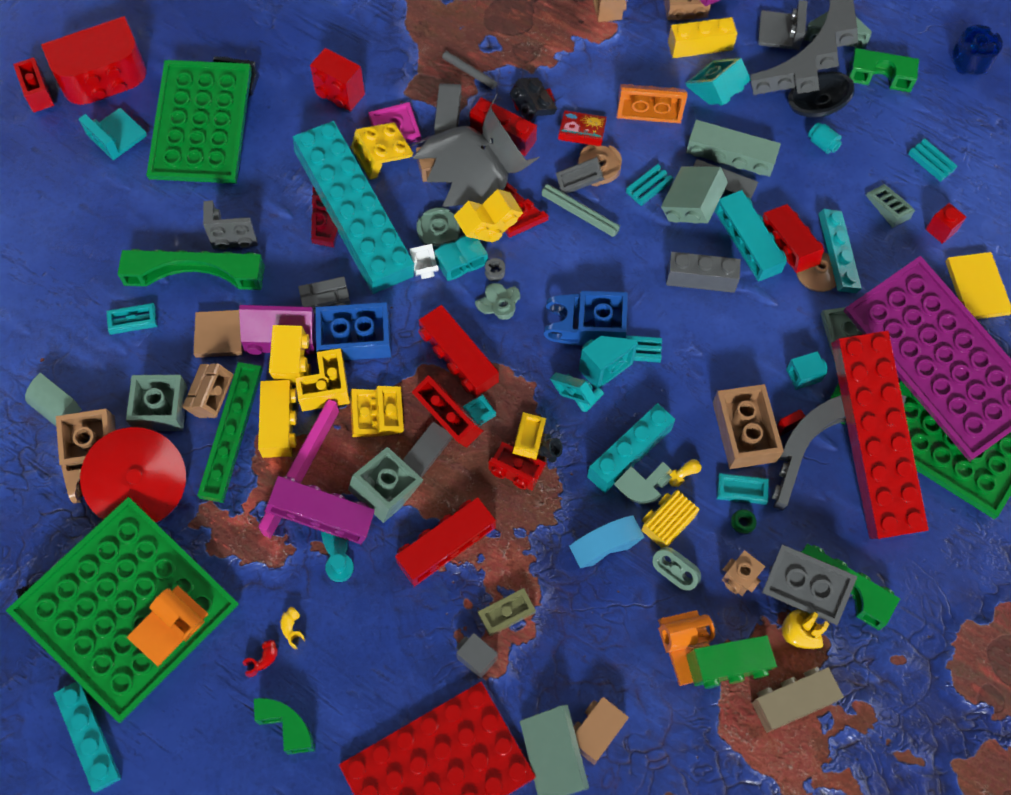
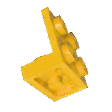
(379, 145)

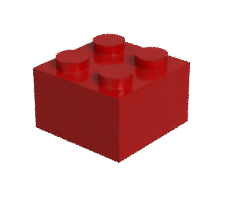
(337, 79)

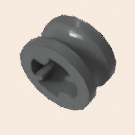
(495, 262)

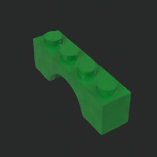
(873, 602)

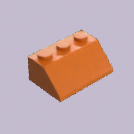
(651, 103)

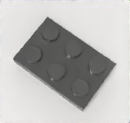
(809, 584)

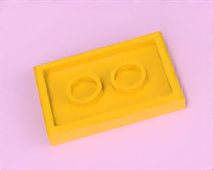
(979, 285)

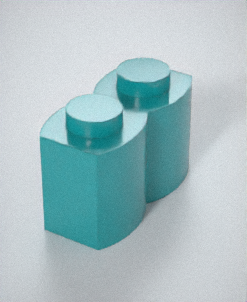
(460, 257)

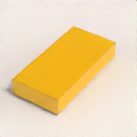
(529, 435)

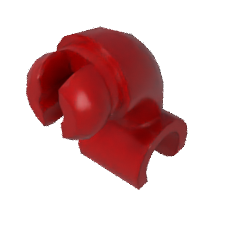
(268, 657)

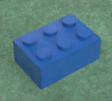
(357, 329)

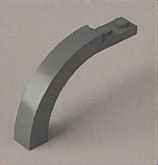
(810, 426)

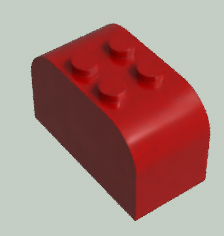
(96, 62)

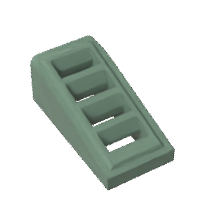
(892, 217)

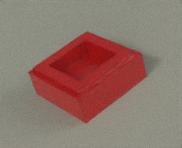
(790, 422)

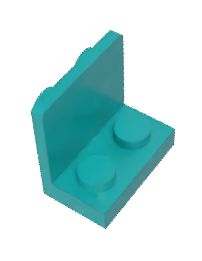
(114, 133)

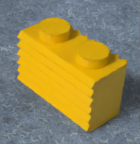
(670, 518)

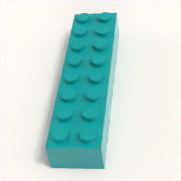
(353, 207)

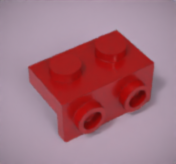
(519, 469)

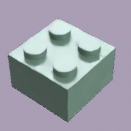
(157, 402)

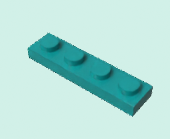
(840, 251)
(87, 736)

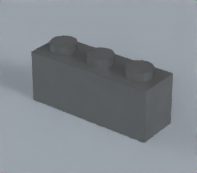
(703, 272)

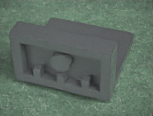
(783, 29)
(227, 232)

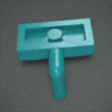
(576, 389)

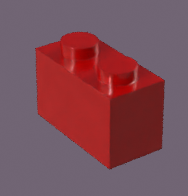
(33, 84)

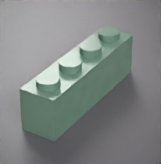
(733, 148)

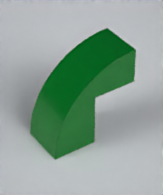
(296, 733)

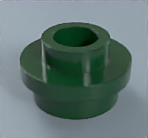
(748, 517)

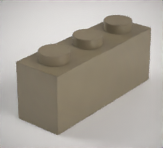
(796, 698)

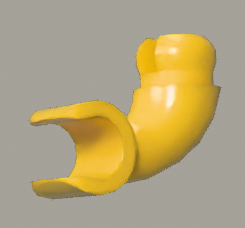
(690, 467)
(287, 623)

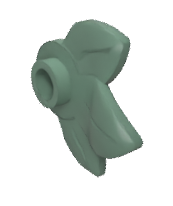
(499, 301)

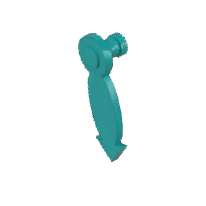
(339, 565)

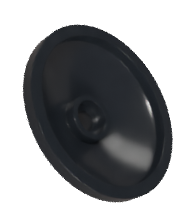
(833, 94)

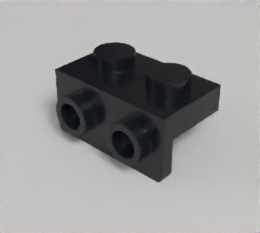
(532, 98)

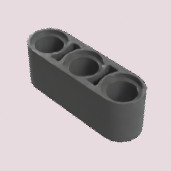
(447, 107)

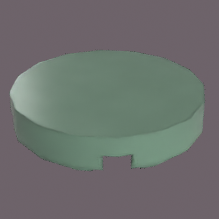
(438, 227)

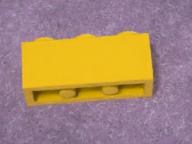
(702, 37)
(277, 418)

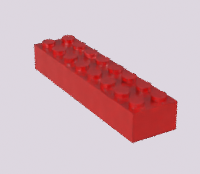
(879, 435)

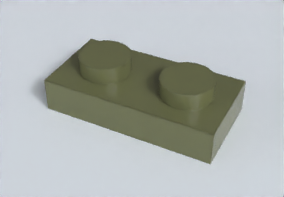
(506, 612)

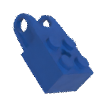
(587, 316)

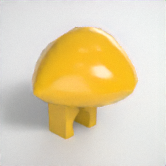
(802, 630)

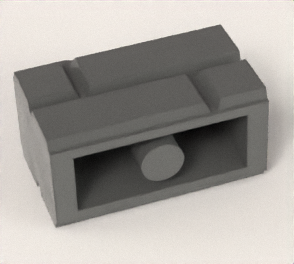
(324, 293)

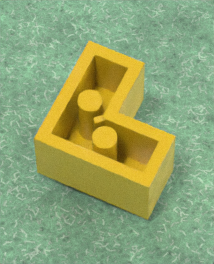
(489, 219)
(287, 353)
(330, 384)

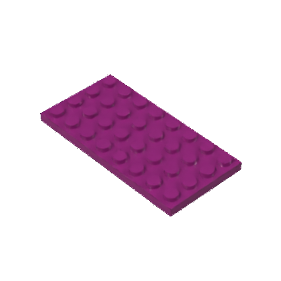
(941, 355)

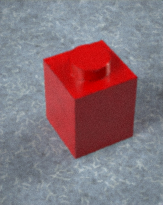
(945, 223)

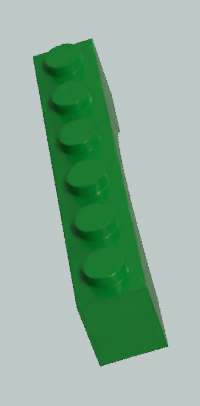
(146, 267)

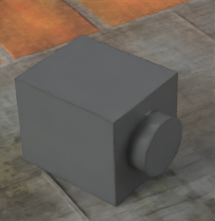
(476, 655)

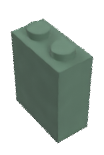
(694, 194)

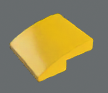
(376, 411)

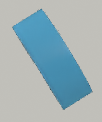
(607, 539)

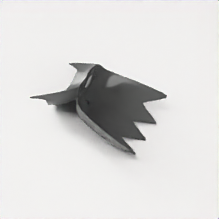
(470, 169)

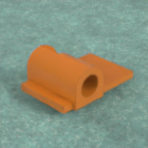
(170, 623)
(683, 634)

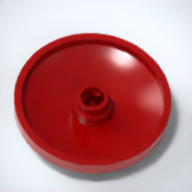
(136, 466)

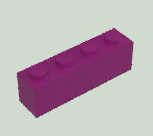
(320, 509)

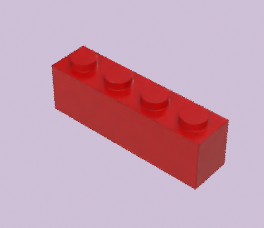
(458, 351)
(445, 541)

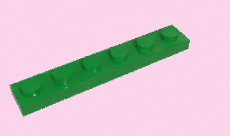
(230, 432)

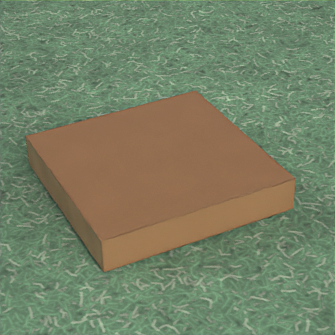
(217, 334)

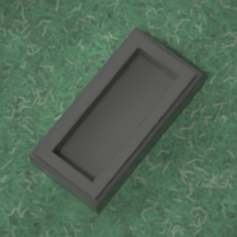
(580, 176)

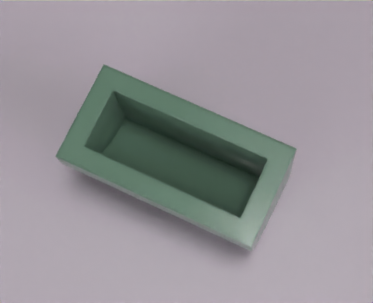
(49, 399)

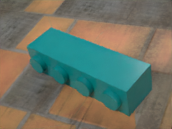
(750, 235)
(631, 448)

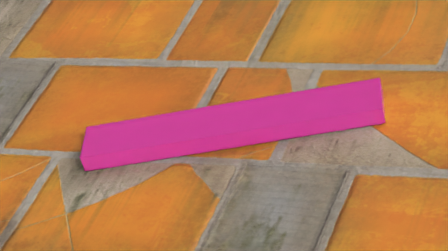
(304, 458)

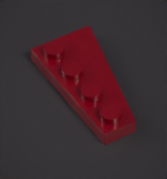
(322, 227)

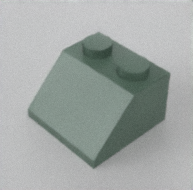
(384, 484)

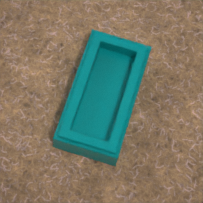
(742, 488)

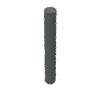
(469, 70)

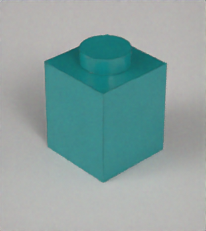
(807, 370)

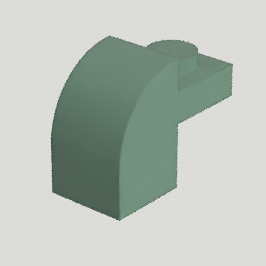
(643, 490)

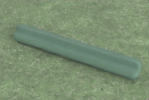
(580, 210)

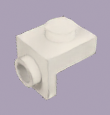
(424, 261)

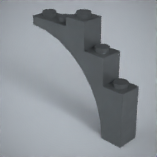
(820, 54)

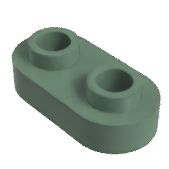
(676, 568)

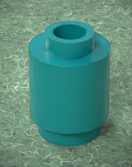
(825, 138)

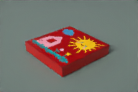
(582, 128)

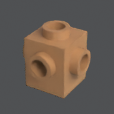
(742, 574)

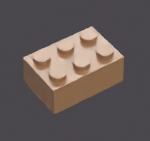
(747, 426)

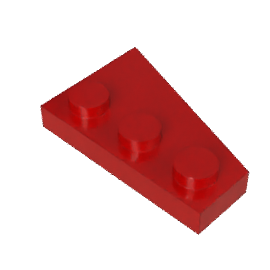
(530, 217)

